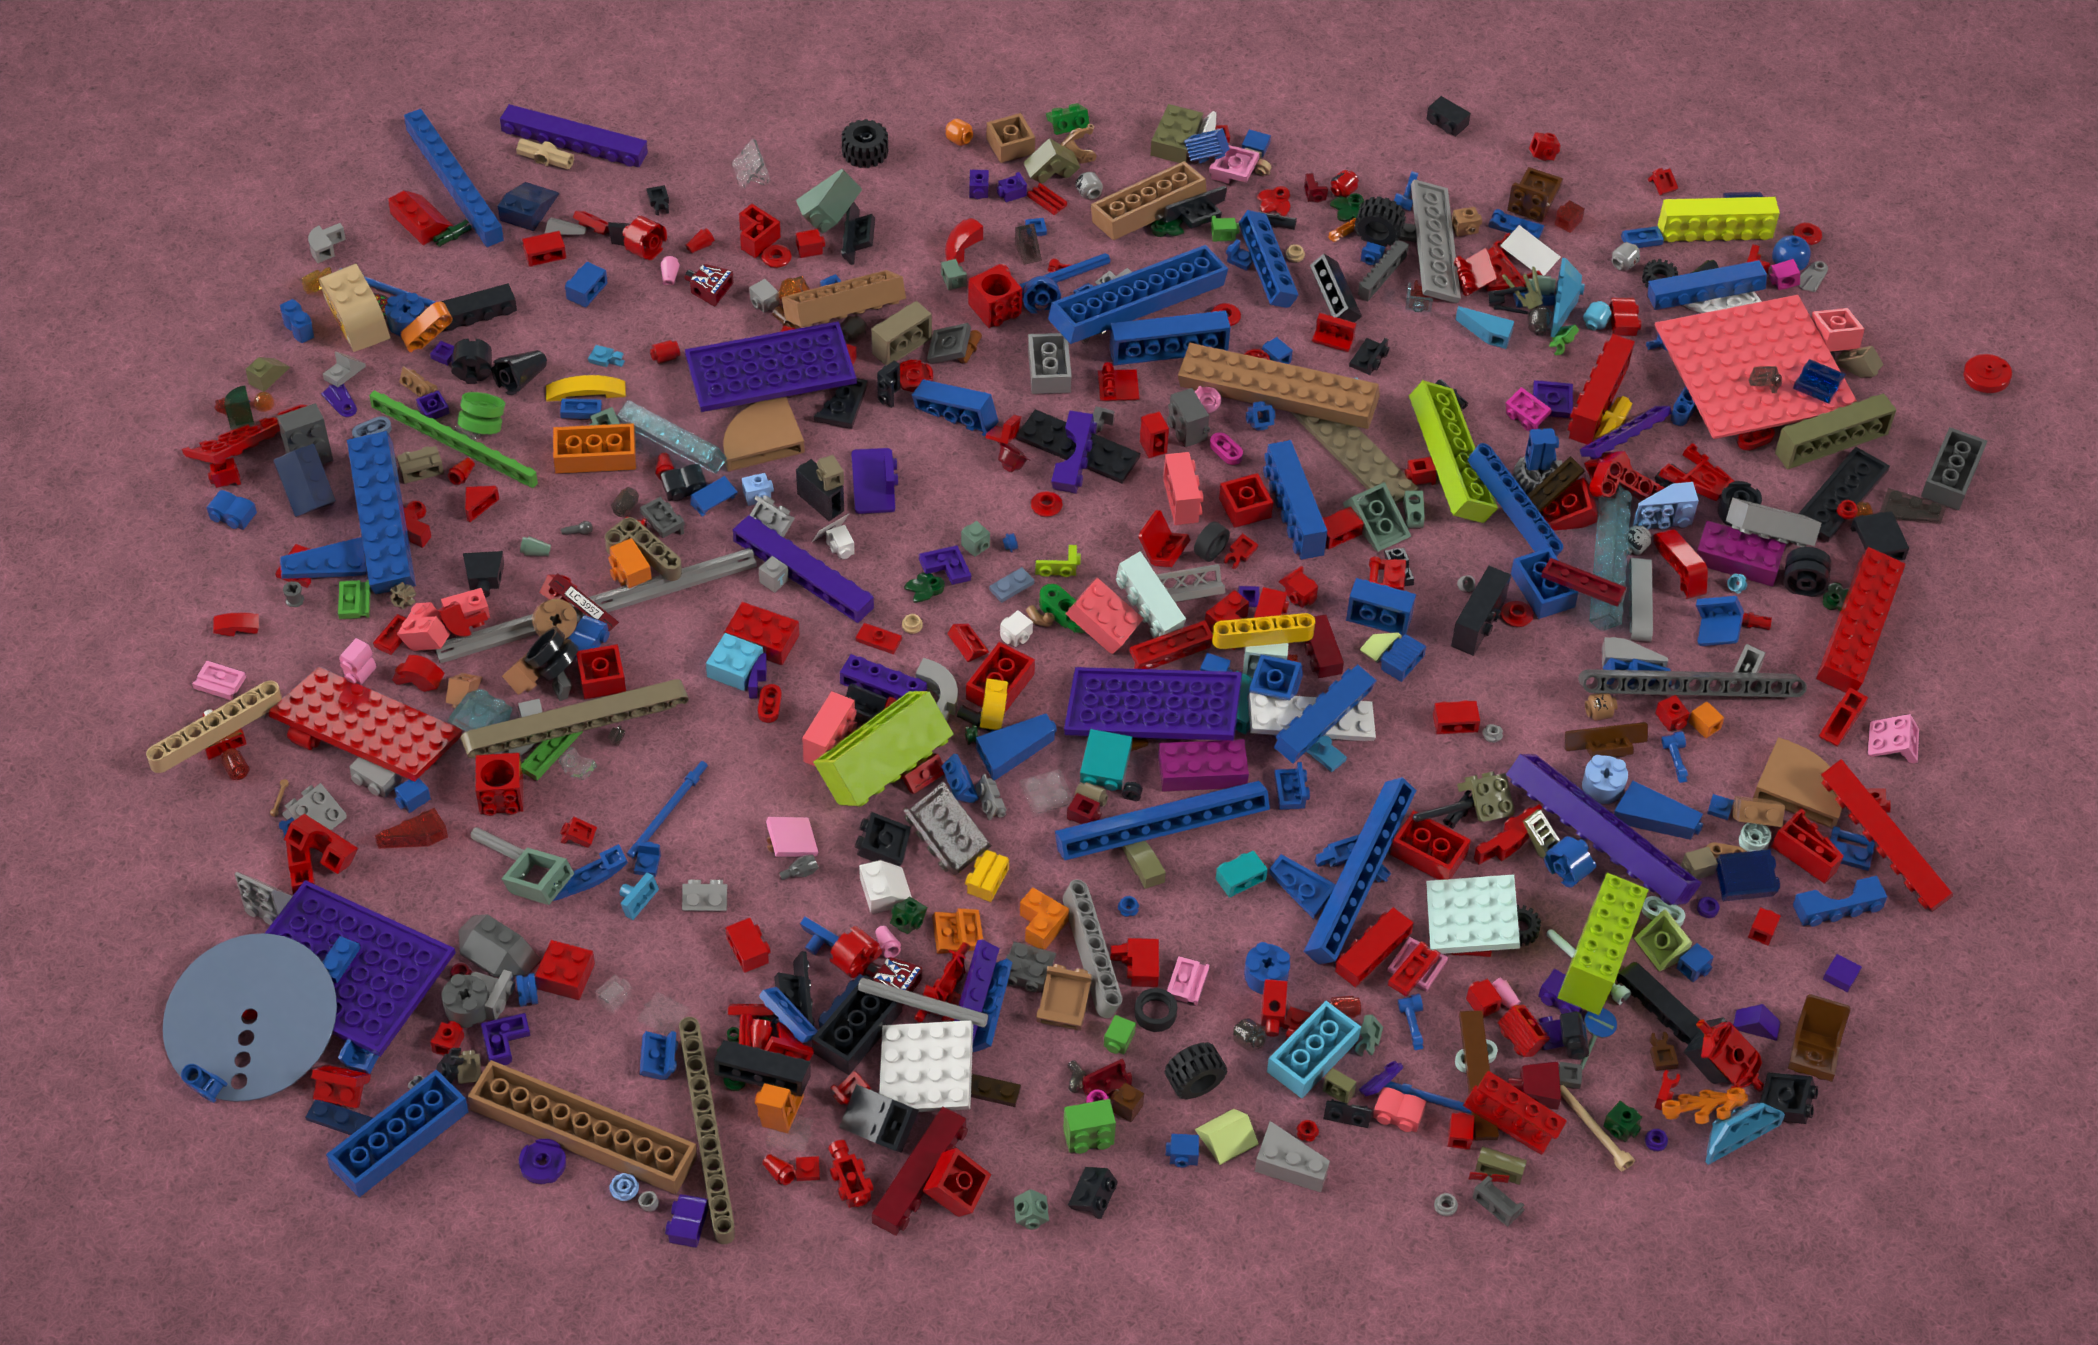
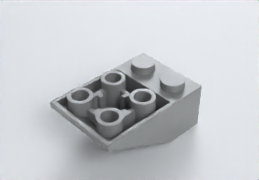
(261, 898)

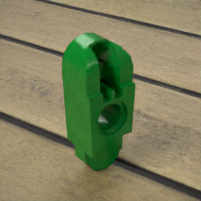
(1058, 604)

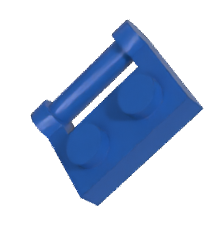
(1853, 855)

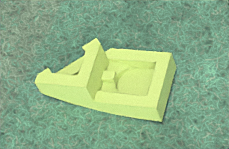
(1378, 644)

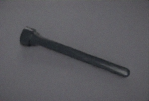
(1443, 810)

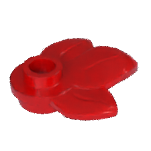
(1272, 201)

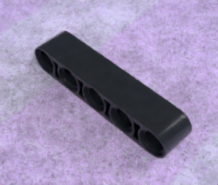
(1659, 1001)

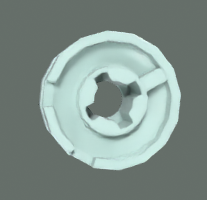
(1751, 831)

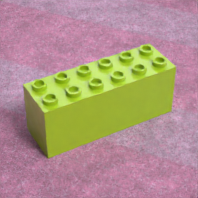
(884, 748)
(1603, 944)

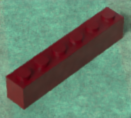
(907, 1187)

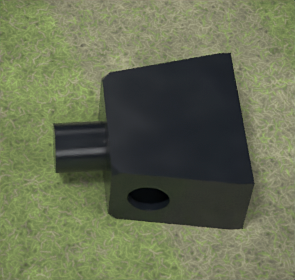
(484, 570)

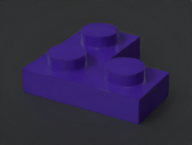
(946, 559)

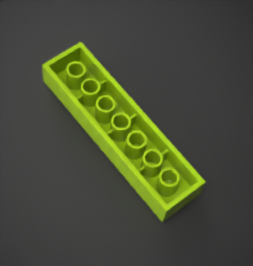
(1450, 448)

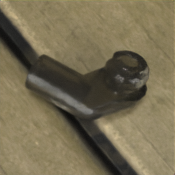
(1078, 1073)

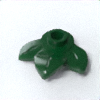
(1348, 206)
(1160, 228)
(925, 587)
(1835, 596)

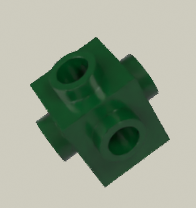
(908, 915)
(1623, 1122)

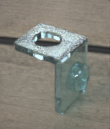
(1417, 304)

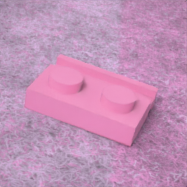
(219, 680)
(1188, 980)

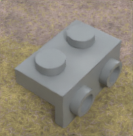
(771, 515)
(704, 896)

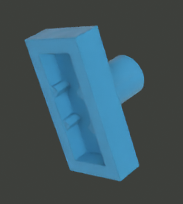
(1327, 754)
(638, 896)

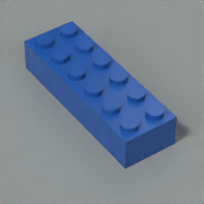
(1167, 337)
(1295, 500)
(397, 1133)

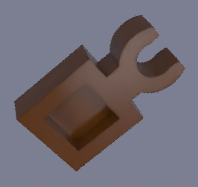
(1663, 1055)

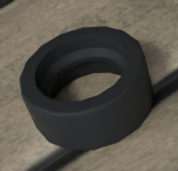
(1211, 541)
(1151, 1024)

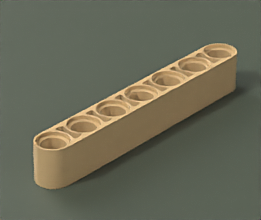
(213, 727)

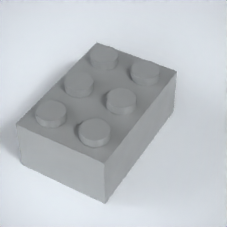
(1049, 363)

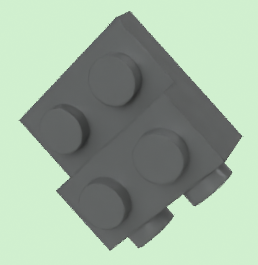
(1029, 966)

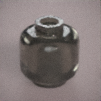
(1540, 320)
(853, 329)
(1249, 1034)

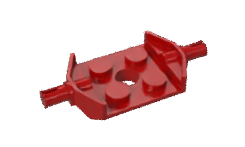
(953, 972)
(1719, 1047)

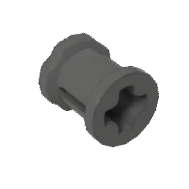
(292, 591)

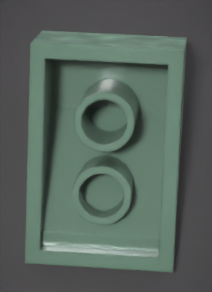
(829, 200)
(1380, 516)

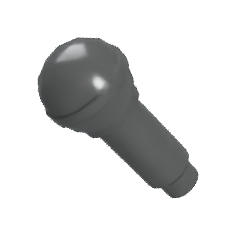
(583, 528)

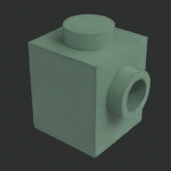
(975, 538)

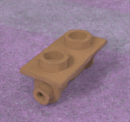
(416, 383)

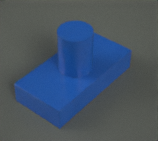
(819, 934)

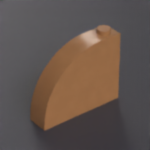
(762, 435)
(1795, 781)

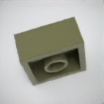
(1339, 1086)

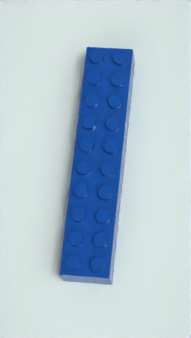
(1137, 294)

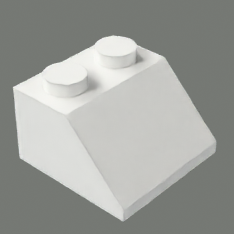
(883, 885)

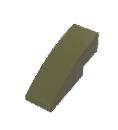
(1145, 864)

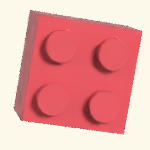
(1838, 329)

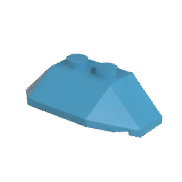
(1741, 1128)

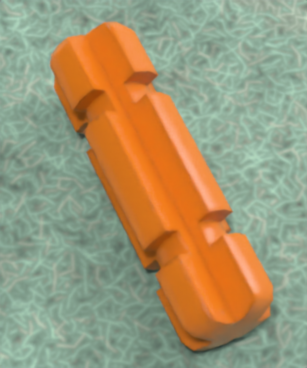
(1342, 231)

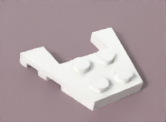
(1724, 302)

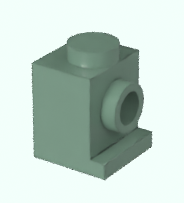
(953, 274)
(605, 417)

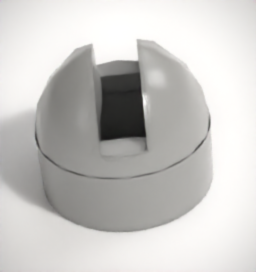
(1467, 587)
(645, 1199)

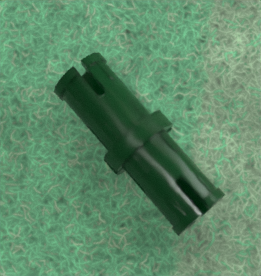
(452, 233)

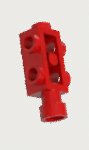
(855, 1179)

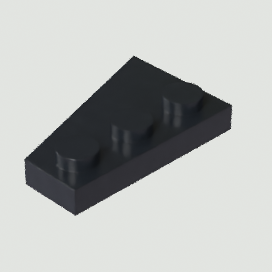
(843, 406)

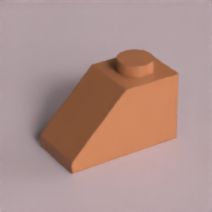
(521, 676)
(461, 685)

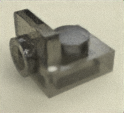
(1766, 377)

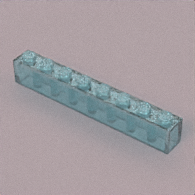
(1611, 554)

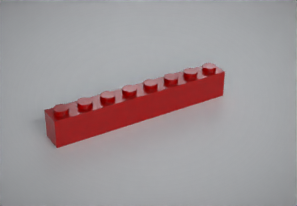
(1886, 835)

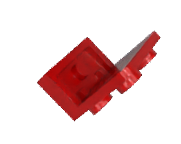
(1159, 543)

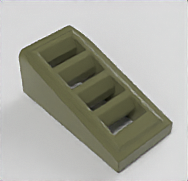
(1537, 839)

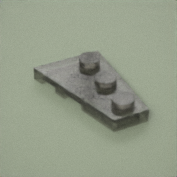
(1912, 508)

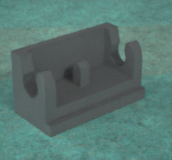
(1497, 1202)

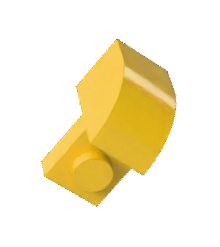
(994, 704)

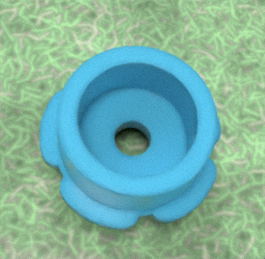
(1732, 583)

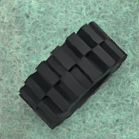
(1658, 268)
(1533, 924)

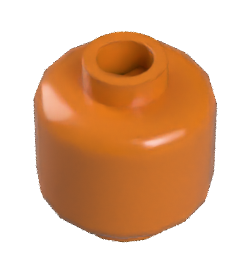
(959, 132)

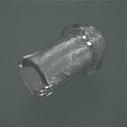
(474, 436)

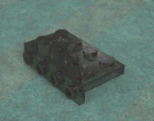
(947, 829)

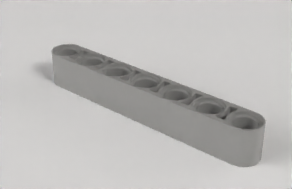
(1092, 948)

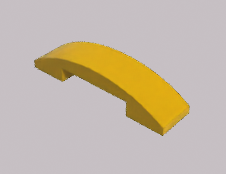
(585, 385)

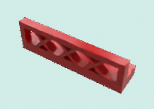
(1172, 646)

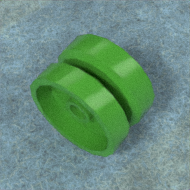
(481, 413)

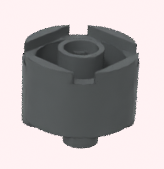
(465, 1000)

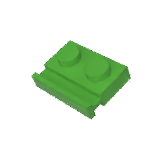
(354, 599)

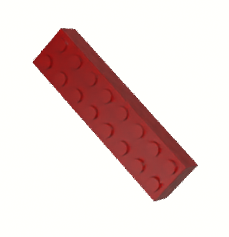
(1860, 621)

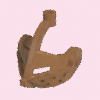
(1082, 156)

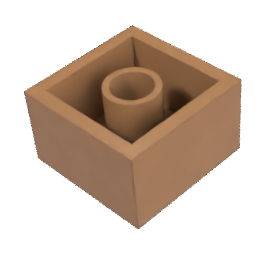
(1010, 138)

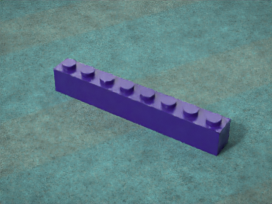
(574, 136)
(805, 569)

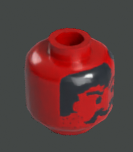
(1344, 183)

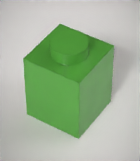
(1119, 1035)

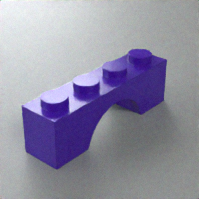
(1068, 474)

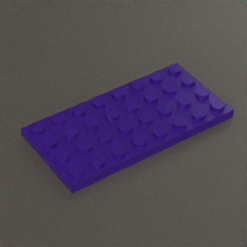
(770, 366)
(1154, 703)

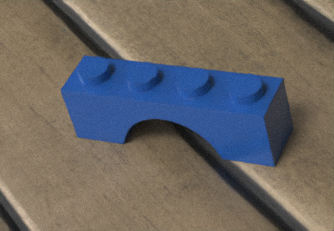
(1816, 908)

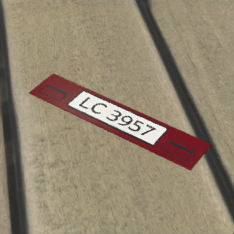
(581, 601)

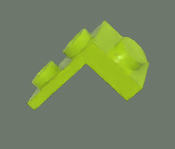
(1064, 568)

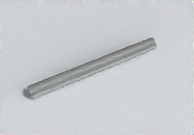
(922, 1002)

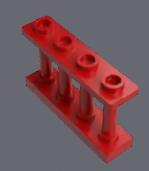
(1514, 1112)

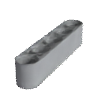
(1641, 599)

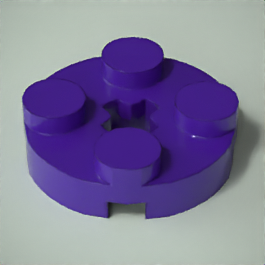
(542, 1173)

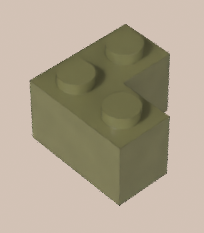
(1051, 159)

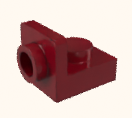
(1313, 191)

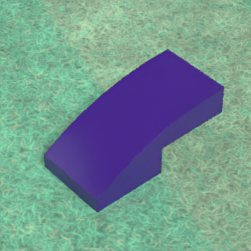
(757, 675)

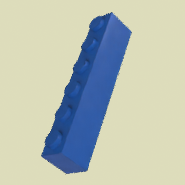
(1707, 285)
(1324, 713)

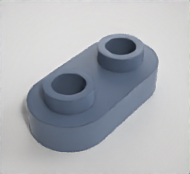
(372, 427)

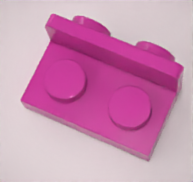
(1527, 409)

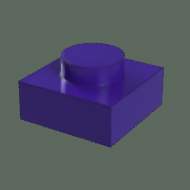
(442, 353)

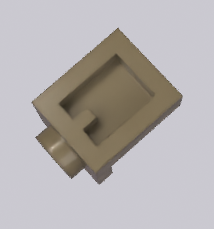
(470, 1069)

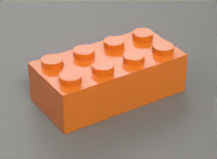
(594, 448)

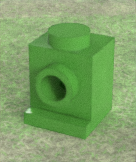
(1224, 229)

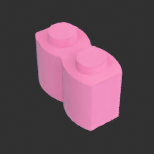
(357, 662)

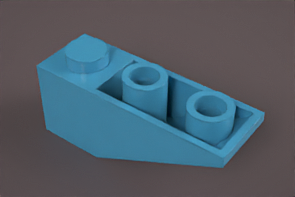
(1489, 328)

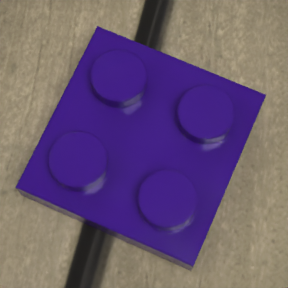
(1556, 396)

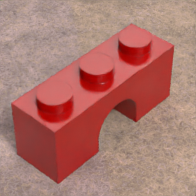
(308, 833)

